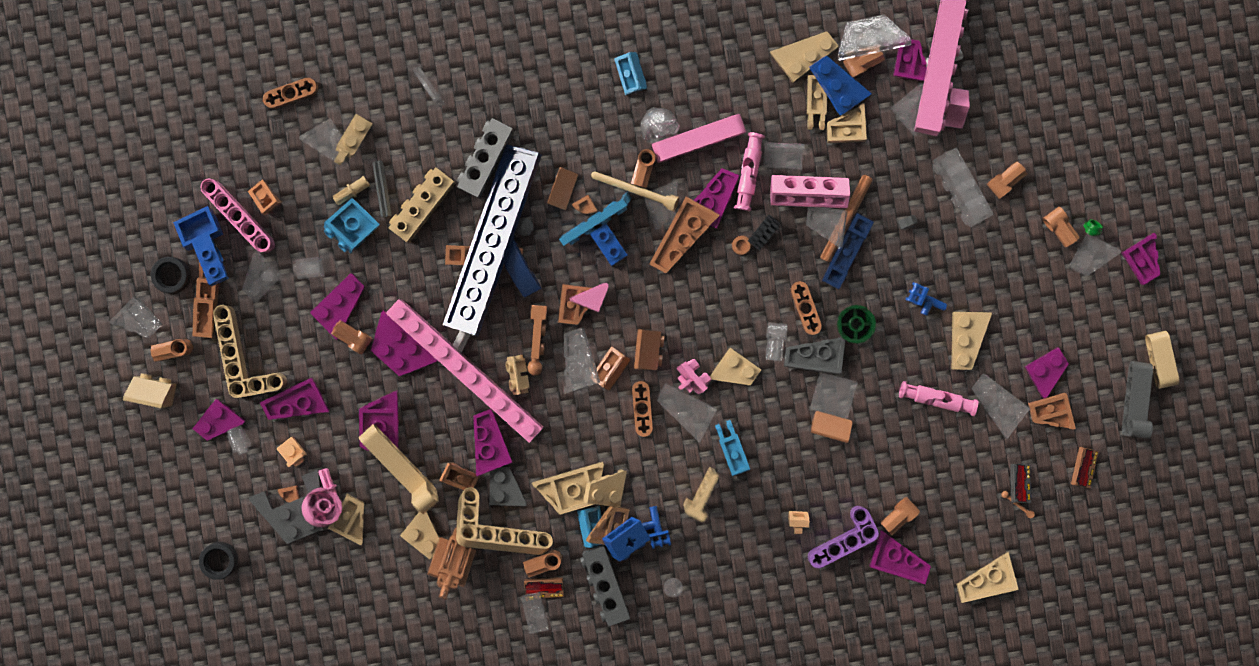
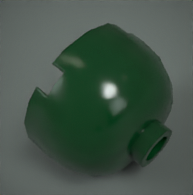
(856, 324)

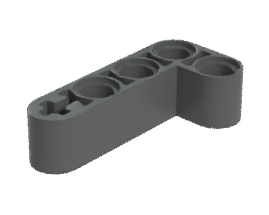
(1137, 401)

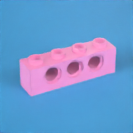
(809, 191)

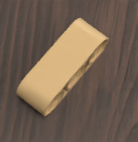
(1162, 359)

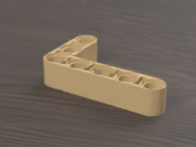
(238, 359)
(422, 490)
(494, 533)

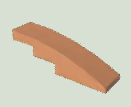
(204, 306)

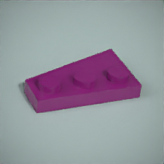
(718, 193)
(339, 303)
(298, 400)
(489, 444)
(898, 560)

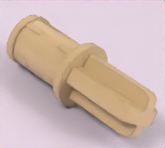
(351, 190)

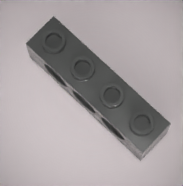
(620, 611)

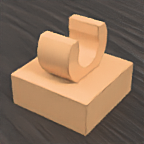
(798, 521)

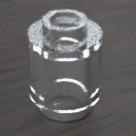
(239, 440)

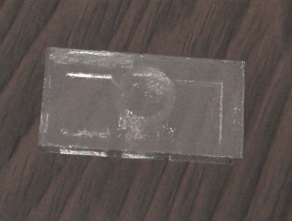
(534, 612)

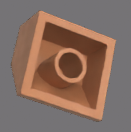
(647, 350)

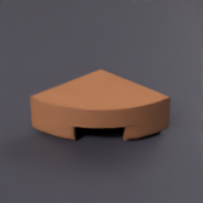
(585, 205)
(289, 494)

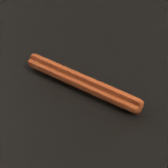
(853, 206)

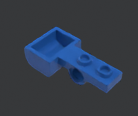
(197, 233)

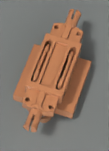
(451, 563)

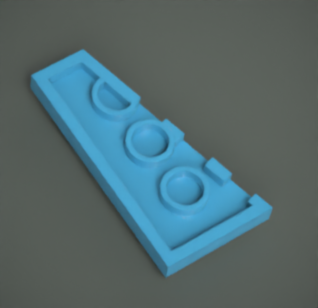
(599, 217)

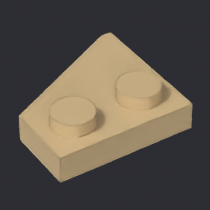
(735, 369)
(606, 490)

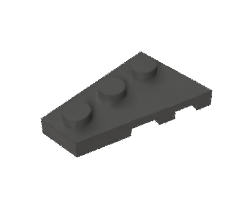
(818, 356)

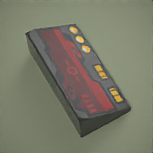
(1020, 483)

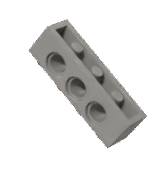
(491, 128)

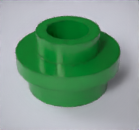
(1093, 227)

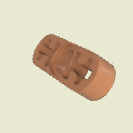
(302, 84)
(806, 292)
(636, 395)

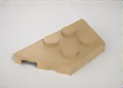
(568, 489)

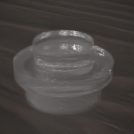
(673, 587)

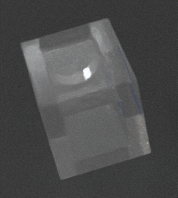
(308, 268)

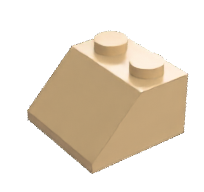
(151, 391)

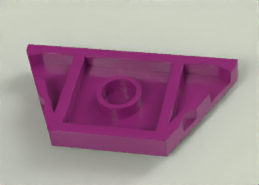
(398, 348)
(383, 414)

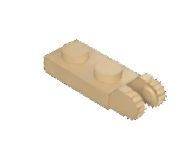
(815, 102)

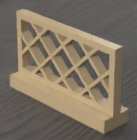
(696, 507)

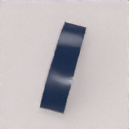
(844, 256)
(520, 272)

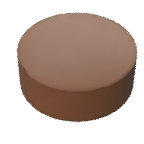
(741, 245)

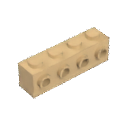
(421, 205)

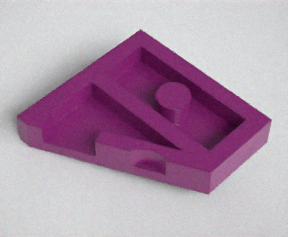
(910, 62)
(217, 420)

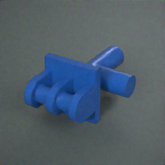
(919, 295)
(655, 523)

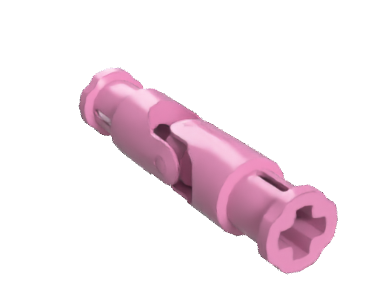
(748, 178)
(935, 397)

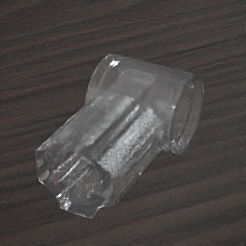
(775, 336)

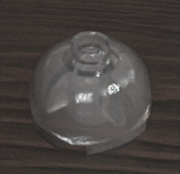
(658, 124)

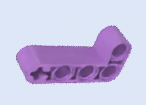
(841, 540)

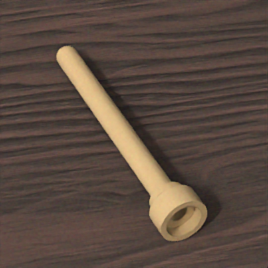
(669, 202)

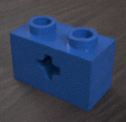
(608, 244)
(626, 539)

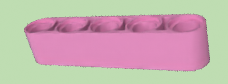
(698, 138)
(229, 211)

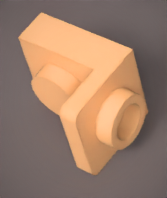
(292, 452)

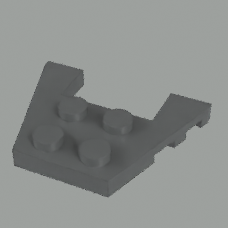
(288, 518)

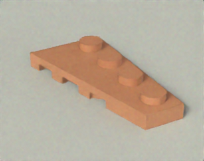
(684, 230)

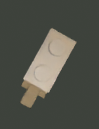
(352, 138)

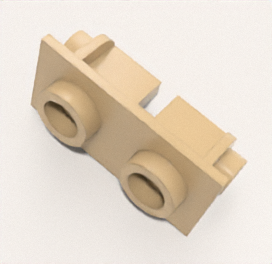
(514, 367)

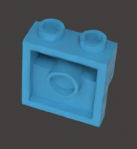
(350, 226)

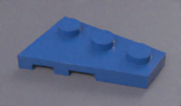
(838, 85)

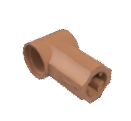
(860, 64)
(642, 170)
(1003, 182)
(1059, 223)
(356, 339)
(170, 349)
(903, 512)
(541, 563)

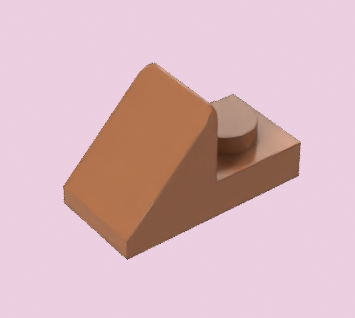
(264, 197)
(458, 476)

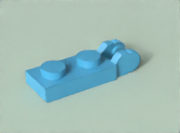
(733, 450)

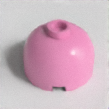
(321, 507)

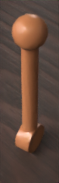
(1030, 514)

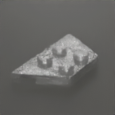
(871, 36)

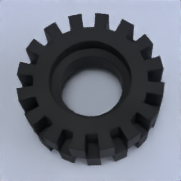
(764, 232)

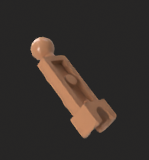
(539, 314)

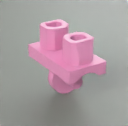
(690, 379)

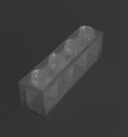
(962, 187)

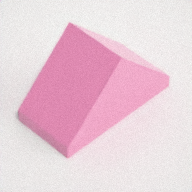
(957, 108)
(591, 298)

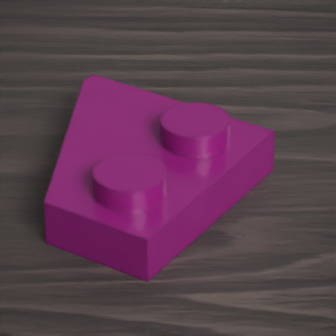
(1143, 259)
(1047, 371)

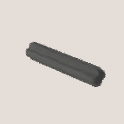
(381, 187)

